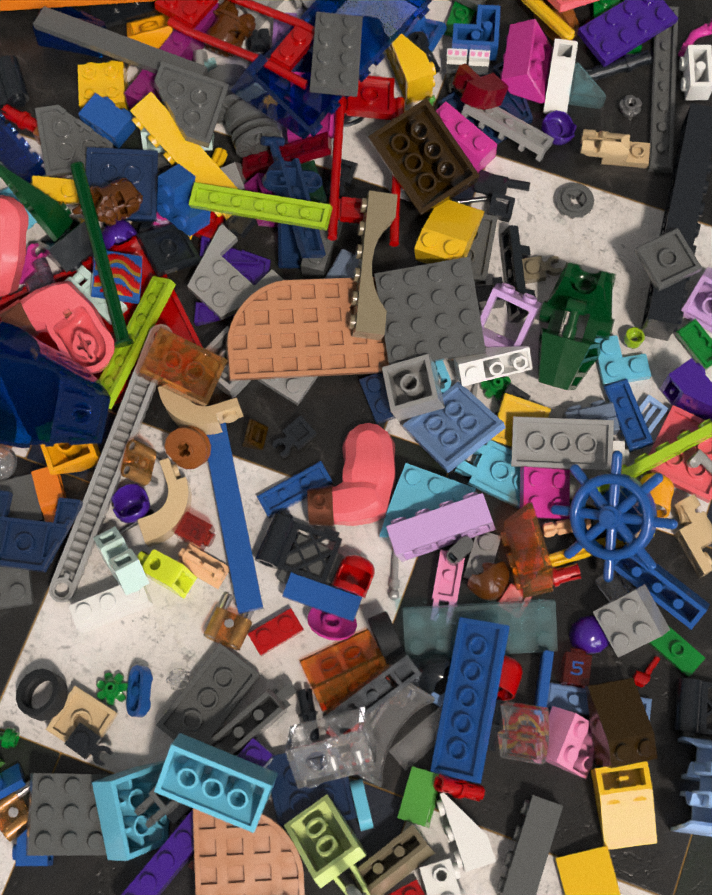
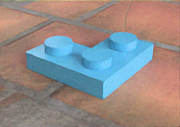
(617, 368)

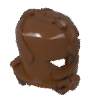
(230, 27)
(114, 201)

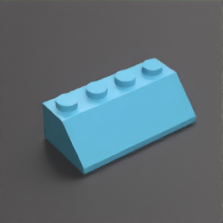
(215, 782)

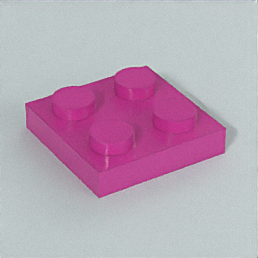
(545, 488)

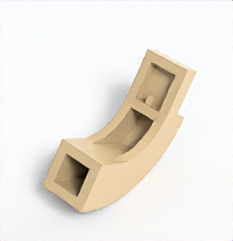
(204, 417)
(163, 523)

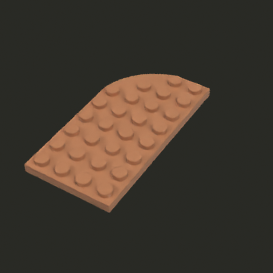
(300, 332)
(245, 862)

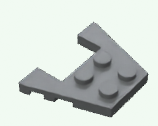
(219, 283)

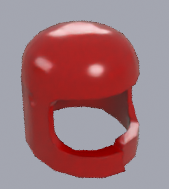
(354, 575)
(510, 678)

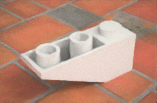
(560, 75)
(492, 364)
(470, 840)

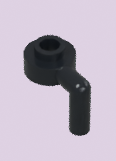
(421, 41)

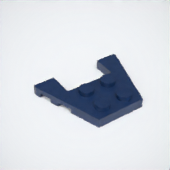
(512, 104)
(30, 542)

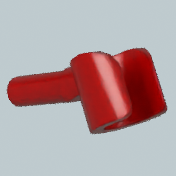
(643, 678)

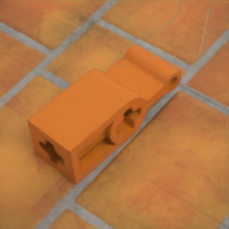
(48, 491)

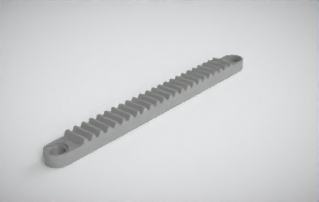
(104, 480)

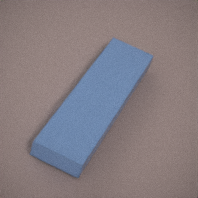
(575, 699)

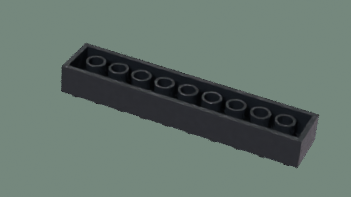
(682, 212)

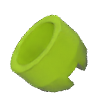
(631, 334)

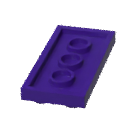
(626, 28)

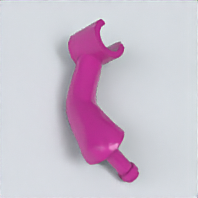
(699, 32)

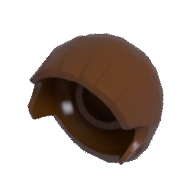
(491, 582)

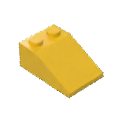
(411, 69)
(448, 233)

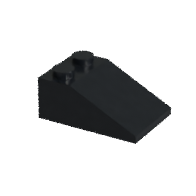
(70, 247)

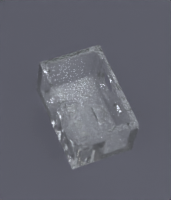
(335, 756)

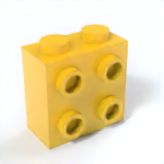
(104, 79)

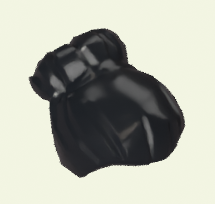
(432, 671)

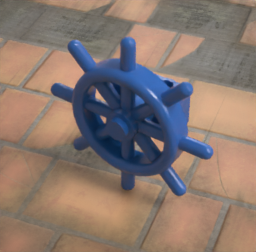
(623, 511)

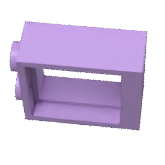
(524, 301)

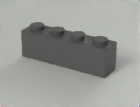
(531, 847)

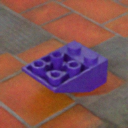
(689, 389)

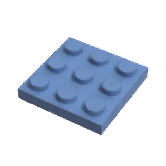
(456, 430)

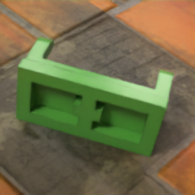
(419, 798)

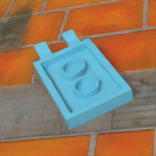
(494, 473)

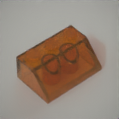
(182, 367)
(527, 552)
(342, 667)

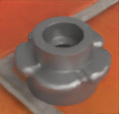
(627, 110)

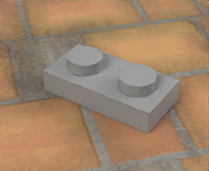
(483, 551)

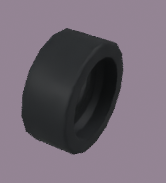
(385, 636)
(54, 704)

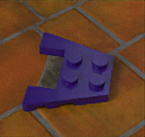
(248, 264)

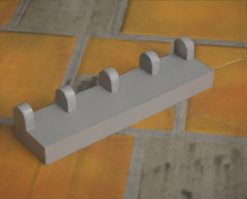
(511, 127)

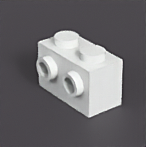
(697, 72)
(441, 878)

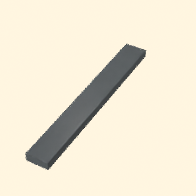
(110, 43)
(663, 99)

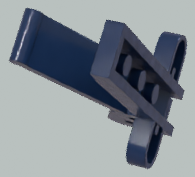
(289, 181)

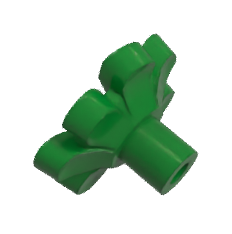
(494, 388)
(117, 690)

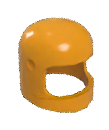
(661, 494)

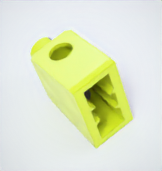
(167, 572)

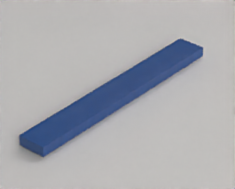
(233, 523)

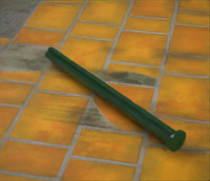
(100, 256)

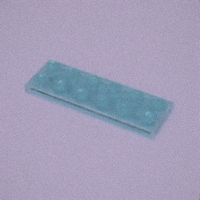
(434, 628)

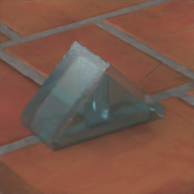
(584, 90)

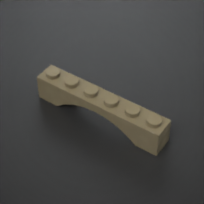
(369, 313)

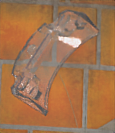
(388, 720)

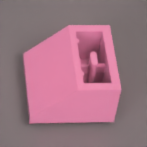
(570, 742)

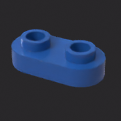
(139, 691)

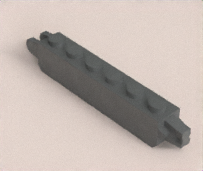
(232, 739)

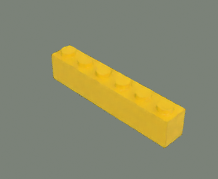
(163, 131)

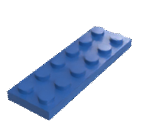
(470, 699)

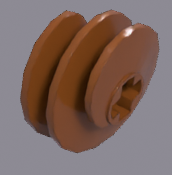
(188, 447)

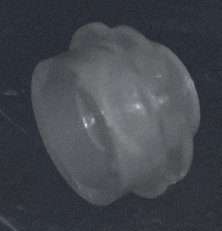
(178, 679)

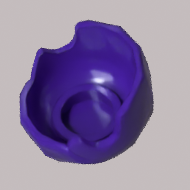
(559, 126)
(118, 233)
(130, 503)
(588, 635)

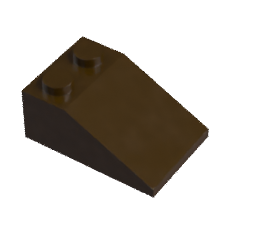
(619, 724)

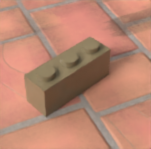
(394, 861)

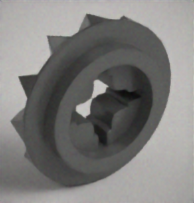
(573, 191)

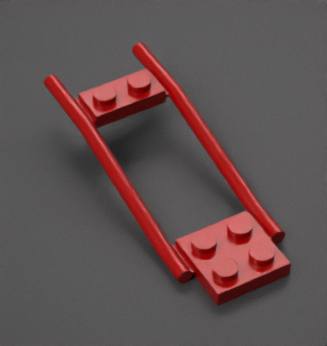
(189, 13)
(376, 101)

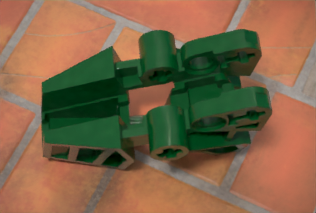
(562, 356)

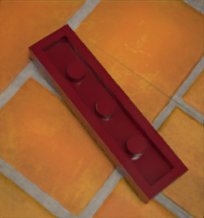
(304, 149)

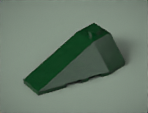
(44, 209)

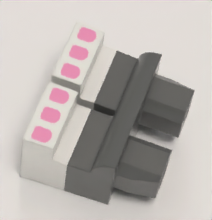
(477, 61)

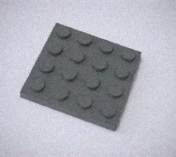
(431, 311)

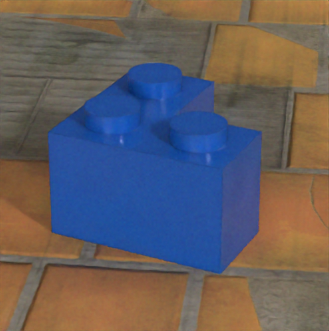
(479, 36)
(107, 119)
(173, 200)

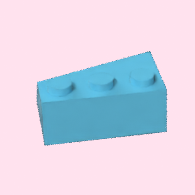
(419, 491)
(116, 801)

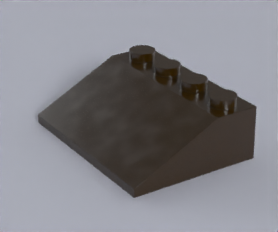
(424, 157)

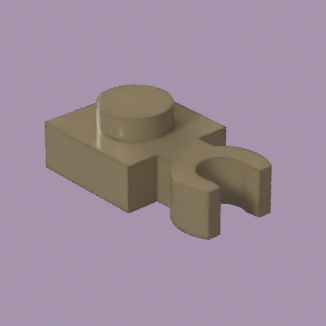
(536, 270)

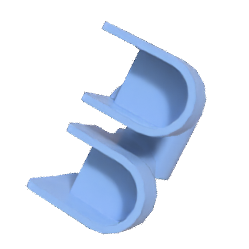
(699, 800)

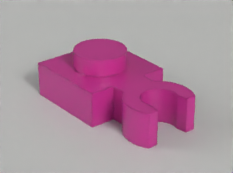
(28, 269)

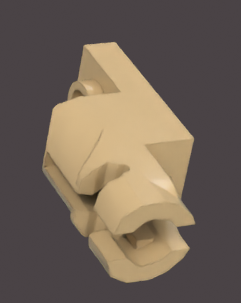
(615, 148)
(694, 535)

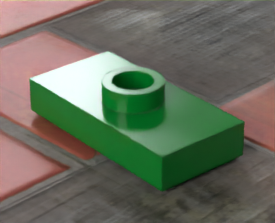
(459, 14)
(696, 342)
(678, 652)

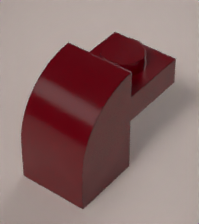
(479, 91)

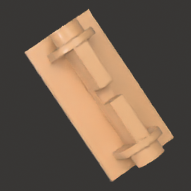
(203, 565)

